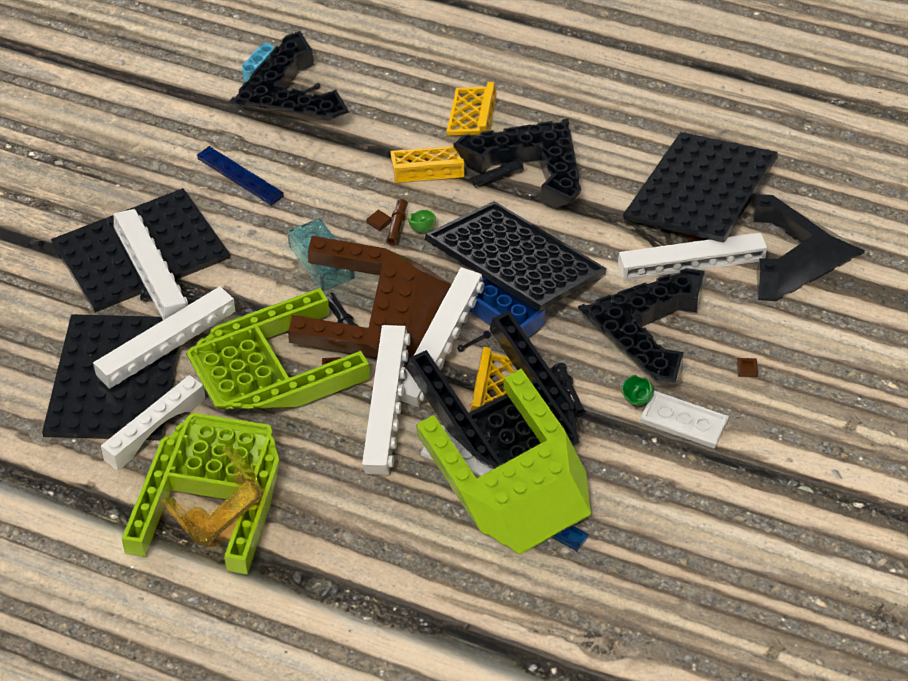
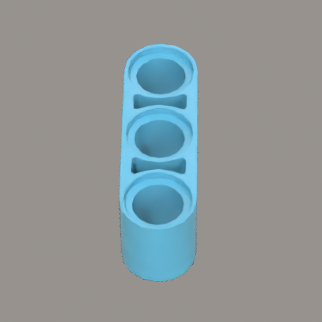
(253, 62)

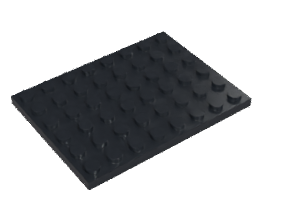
(701, 186)
(516, 255)
(104, 267)
(81, 402)

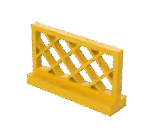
(484, 111)
(426, 170)
(483, 378)

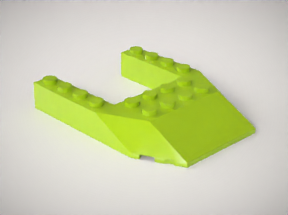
(244, 371)
(196, 464)
(528, 495)

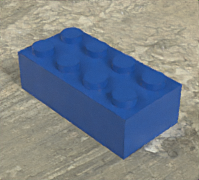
(496, 301)

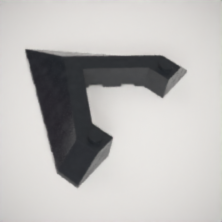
(273, 76)
(544, 142)
(808, 261)
(626, 313)

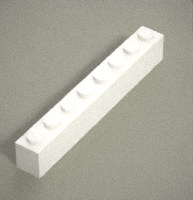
(692, 255)
(149, 263)
(445, 327)
(164, 337)
(385, 400)

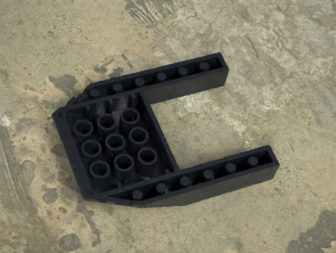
(497, 429)

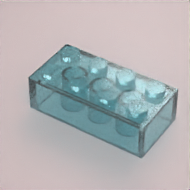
(299, 242)

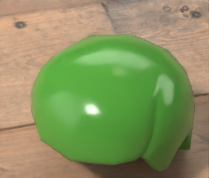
(422, 221)

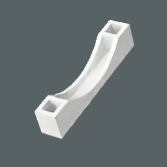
(125, 443)

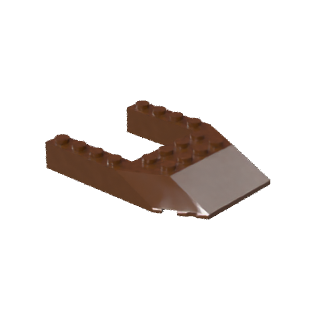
(404, 297)

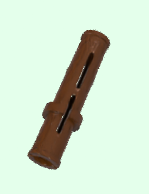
(398, 217)

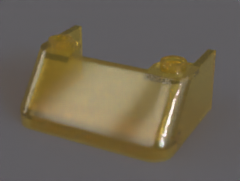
(205, 527)

